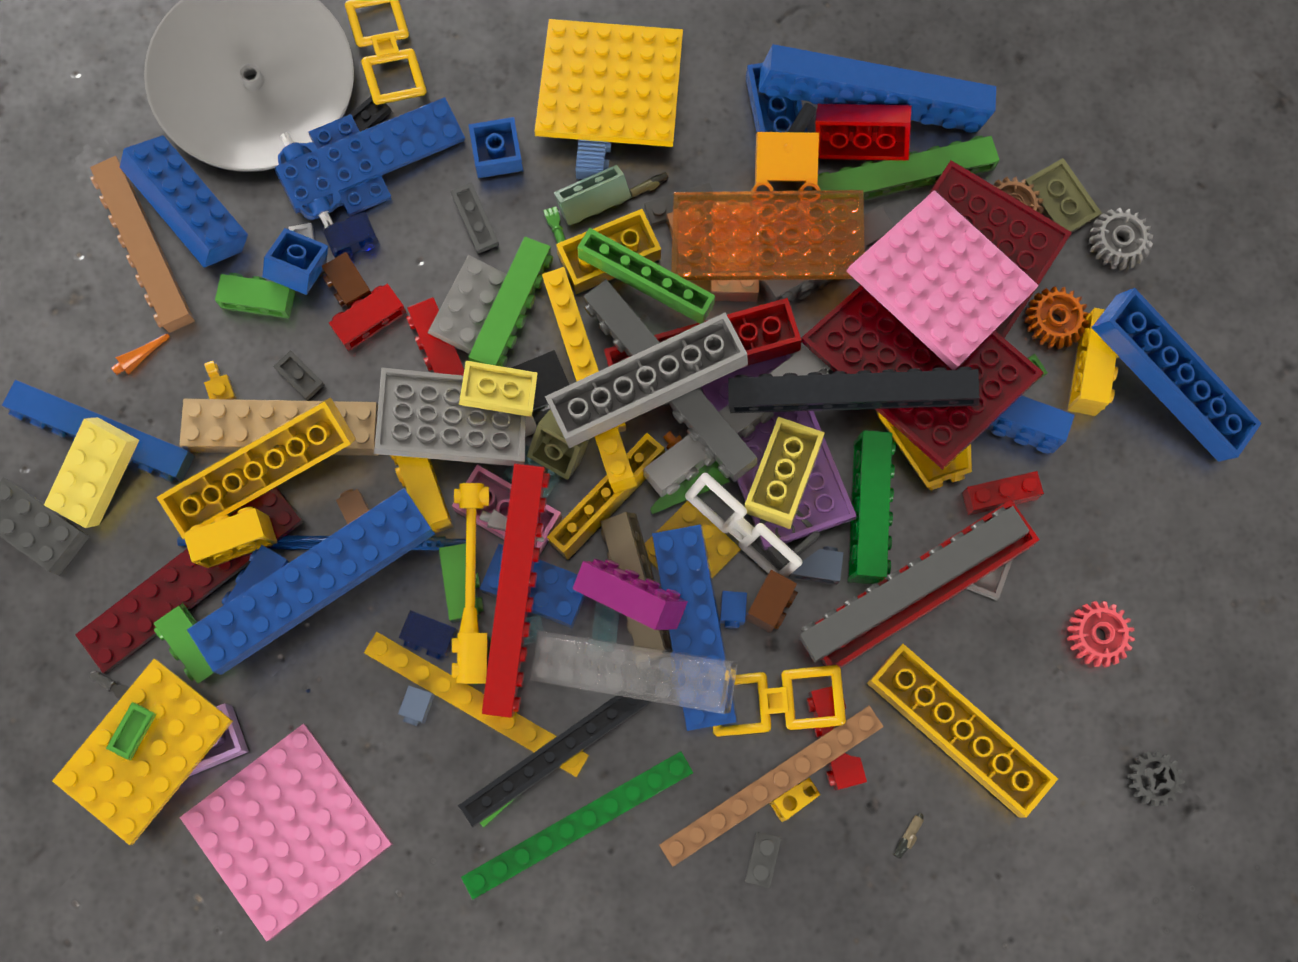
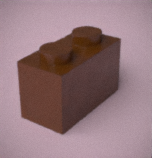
(346, 280)

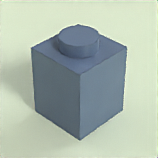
(416, 705)

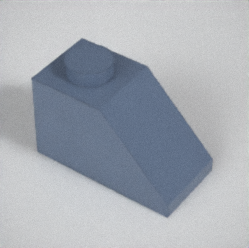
(821, 566)

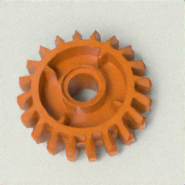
(1064, 306)

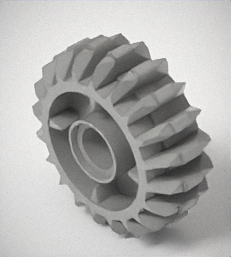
(1128, 227)

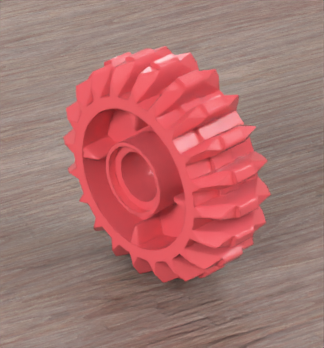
(1115, 630)

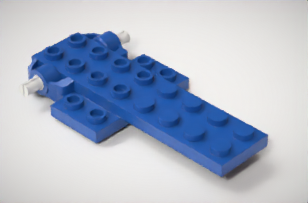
(348, 164)

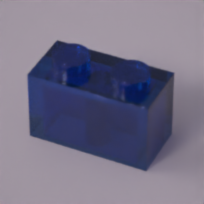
(428, 635)

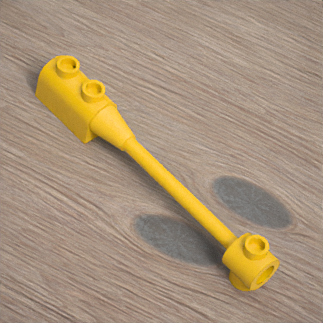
(470, 644)

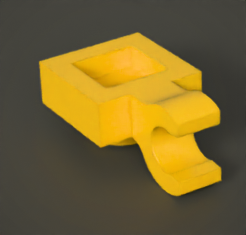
(218, 386)

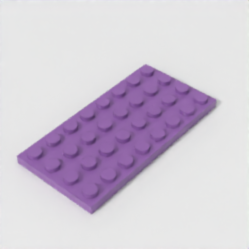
(824, 498)

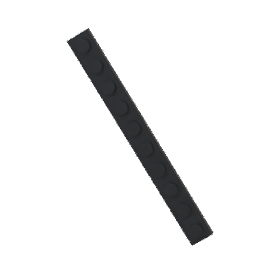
(549, 758)

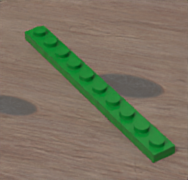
(576, 825)

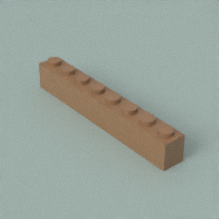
(142, 245)

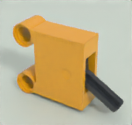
(789, 154)

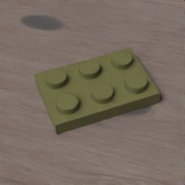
(1064, 196)

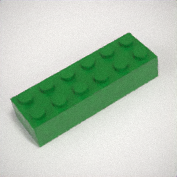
(871, 502)

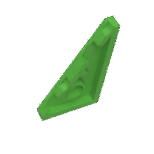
(679, 496)

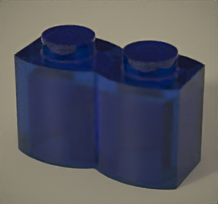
(351, 235)

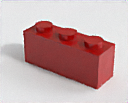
(367, 316)
(995, 493)

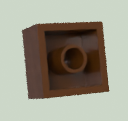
(770, 602)

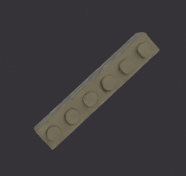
(629, 551)

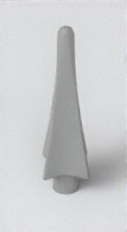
(497, 521)

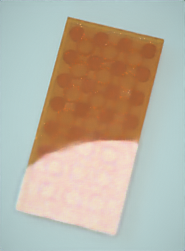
(767, 234)

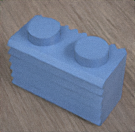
(591, 158)

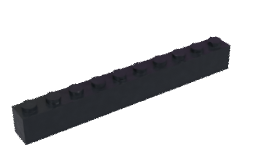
(854, 391)

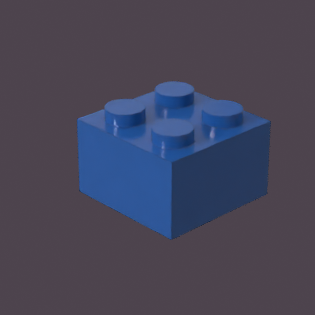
(495, 147)
(295, 261)

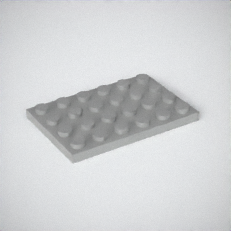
(424, 420)

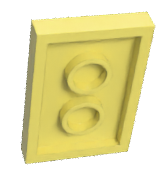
(498, 388)

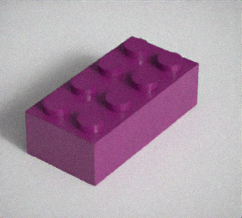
(630, 594)

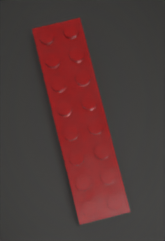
(763, 330)

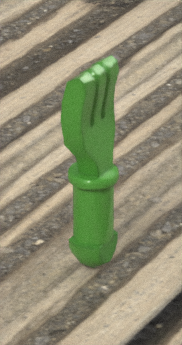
(553, 220)

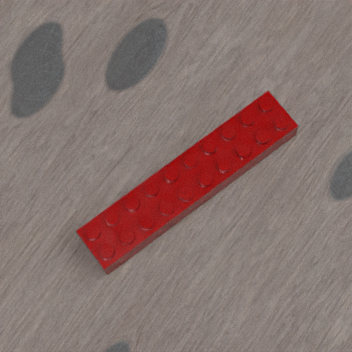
(923, 606)

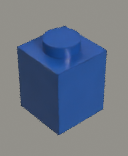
(733, 608)

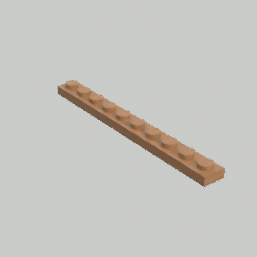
(771, 786)

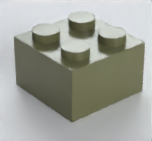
(551, 449)

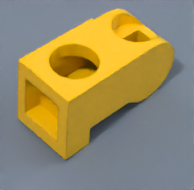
(794, 799)

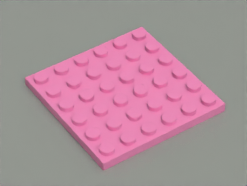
(942, 279)
(285, 831)

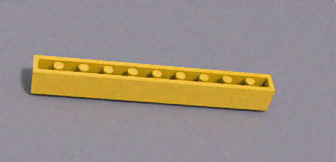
(584, 365)

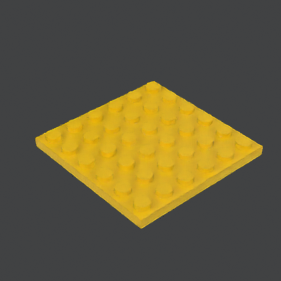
(609, 83)

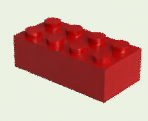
(863, 131)

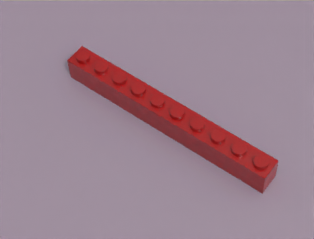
(514, 591)

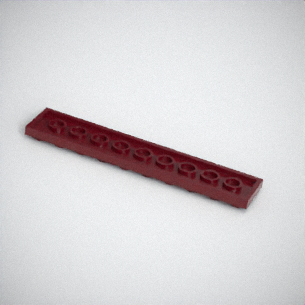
(131, 620)

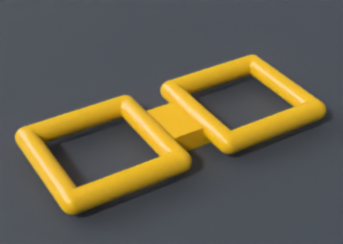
(385, 51)
(782, 701)

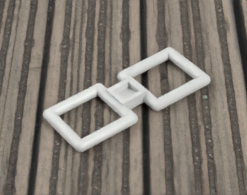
(740, 528)

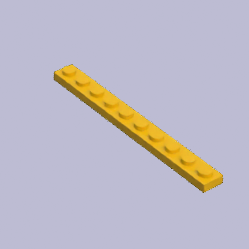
(463, 697)

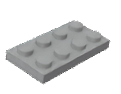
(467, 304)

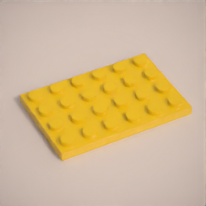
(133, 791)

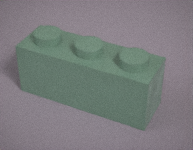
(592, 195)

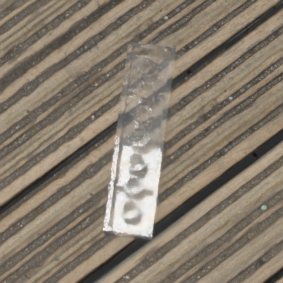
(634, 671)

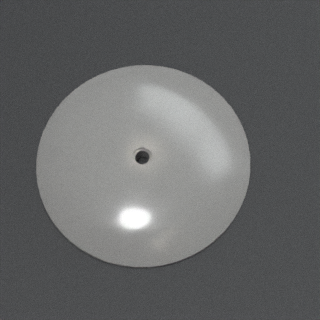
(202, 66)

